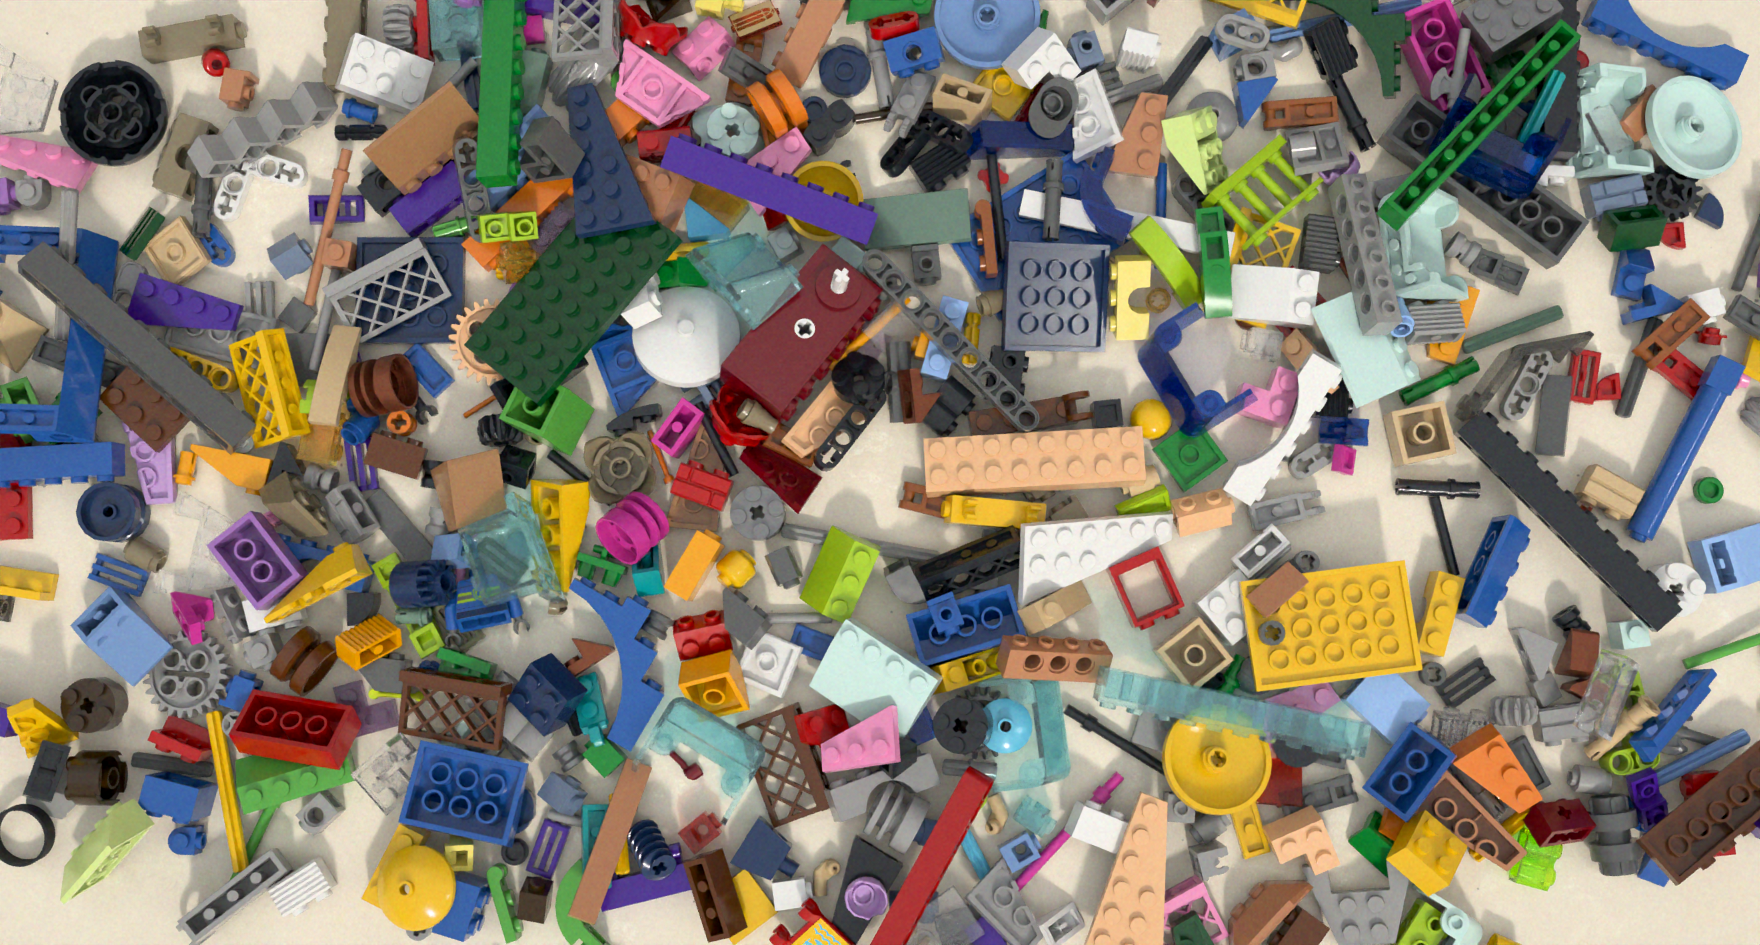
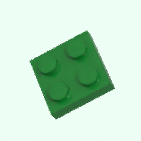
(1189, 458)

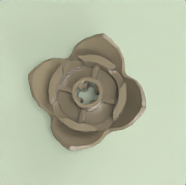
(605, 453)

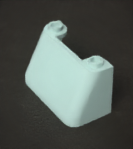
(1601, 86)
(1417, 252)

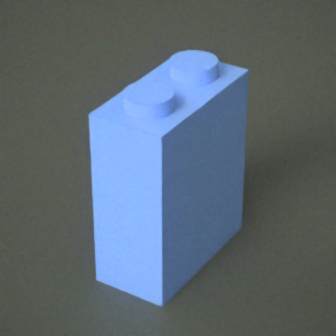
(1386, 704)

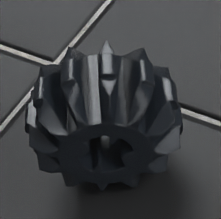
(497, 433)

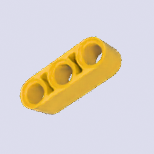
(211, 371)

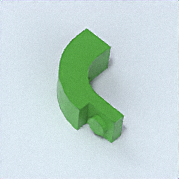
(570, 927)

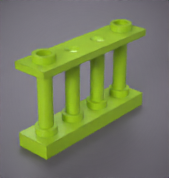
(1256, 169)

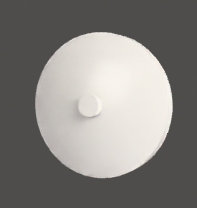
(689, 339)

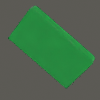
(1372, 843)

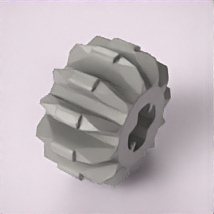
(399, 26)
(1514, 710)

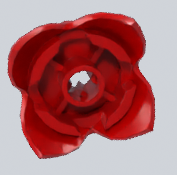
(646, 32)
(728, 425)

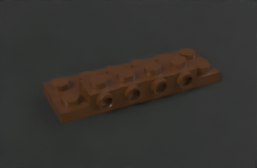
(1707, 819)

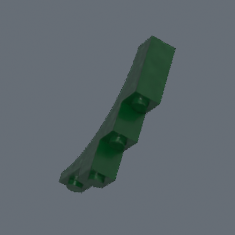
(1380, 33)

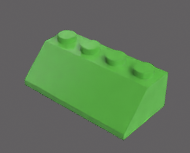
(271, 781)

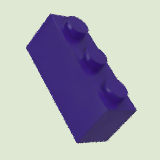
(429, 203)

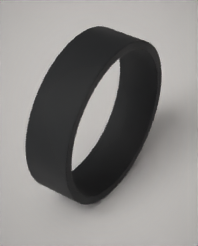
(48, 829)

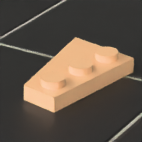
(819, 422)

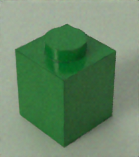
(605, 757)

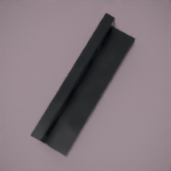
(968, 560)

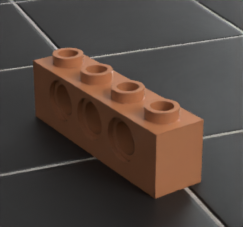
(1052, 658)

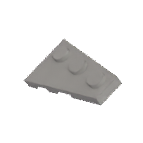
(1002, 906)

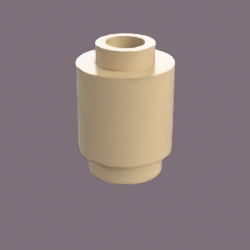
(1152, 480)

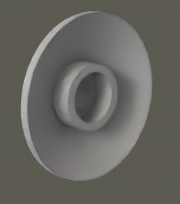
(1223, 107)

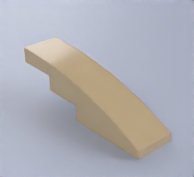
(332, 378)

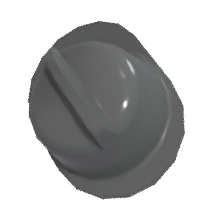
(1053, 107)

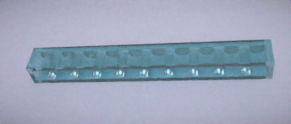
(1232, 712)

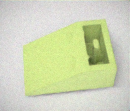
(1196, 146)

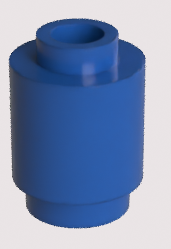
(359, 428)

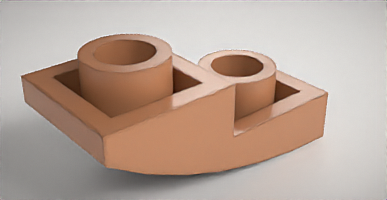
(1634, 117)

